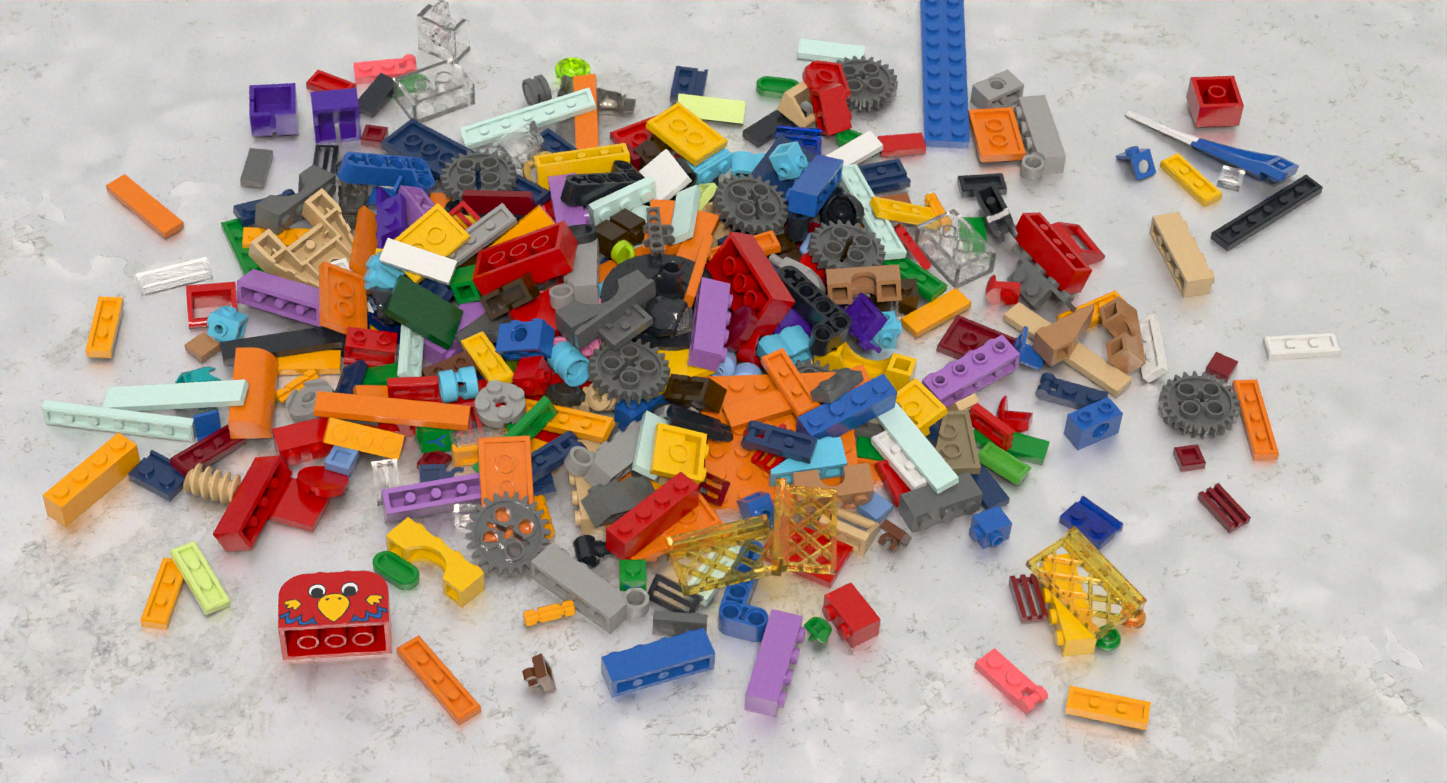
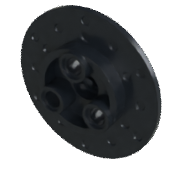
(671, 280)

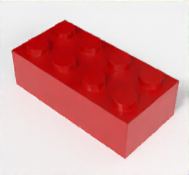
(543, 253)
(751, 280)

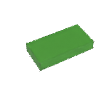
(1003, 463)

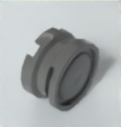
(536, 90)

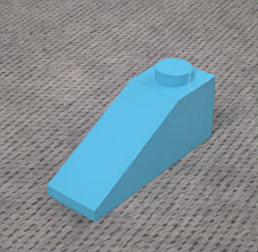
(827, 458)

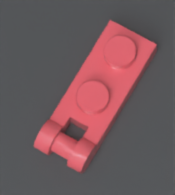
(369, 70)
(1010, 681)

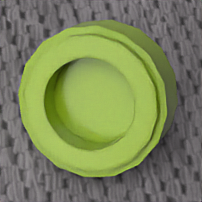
(622, 251)

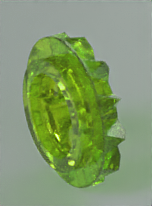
(575, 64)

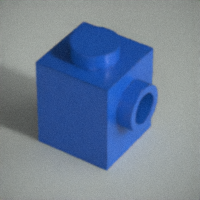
(755, 505)
(990, 527)

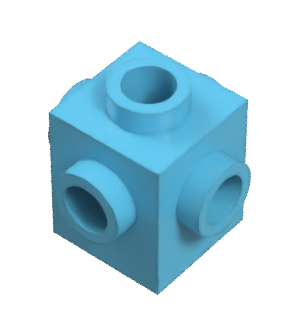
(788, 161)
(227, 324)
(888, 335)

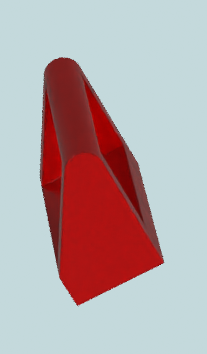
(1067, 230)
(209, 296)

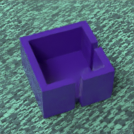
(336, 108)
(273, 109)

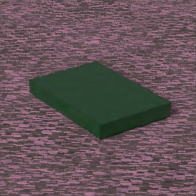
(423, 312)

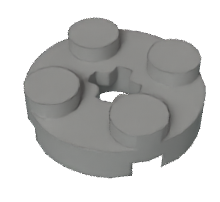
(496, 393)
(301, 403)

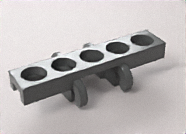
(656, 229)

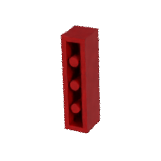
(1052, 252)
(252, 503)
(652, 517)

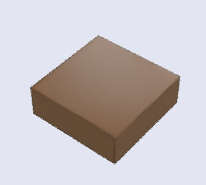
(202, 347)

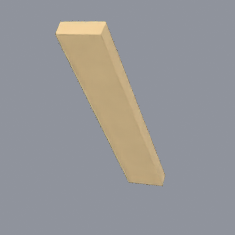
(1081, 359)

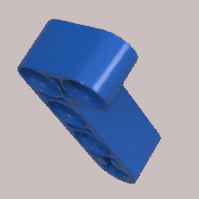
(385, 170)
(736, 614)

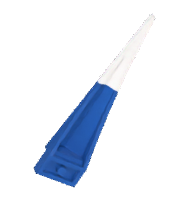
(1253, 163)

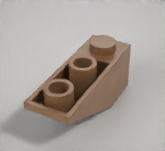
(1060, 338)

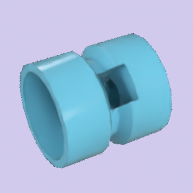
(569, 363)
(449, 384)

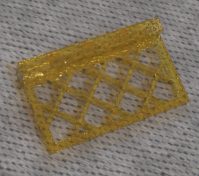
(781, 531)
(719, 540)
(1100, 573)

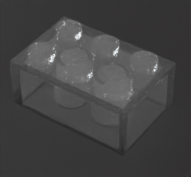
(434, 90)
(955, 248)

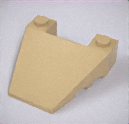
(300, 262)

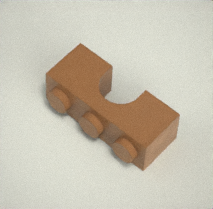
(878, 280)
(1126, 348)
(855, 487)

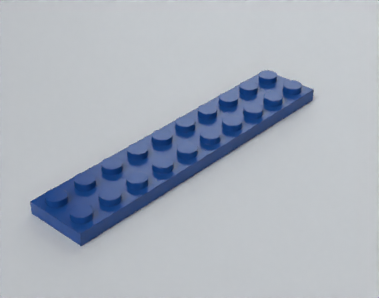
(944, 74)

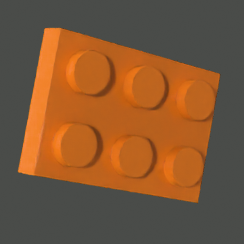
(996, 134)
(341, 298)

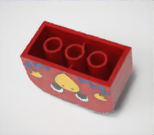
(334, 615)

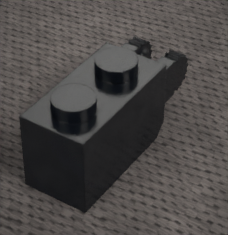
(995, 211)

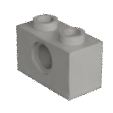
(997, 91)

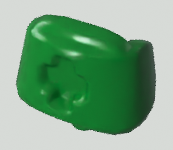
(819, 629)

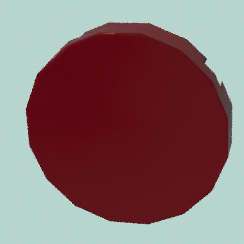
(740, 327)

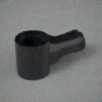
(590, 551)

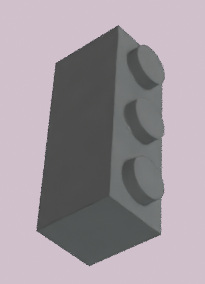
(615, 499)
(926, 508)

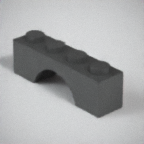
(283, 211)
(576, 314)

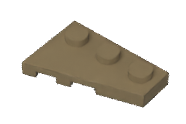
(957, 443)

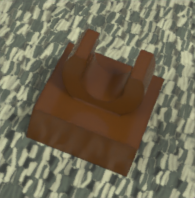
(895, 534)
(540, 674)

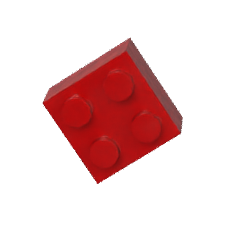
(1214, 101)

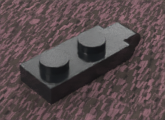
(699, 422)

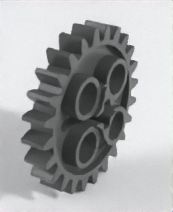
(869, 82)
(461, 174)
(750, 204)
(830, 242)
(629, 372)
(1199, 404)
(518, 512)

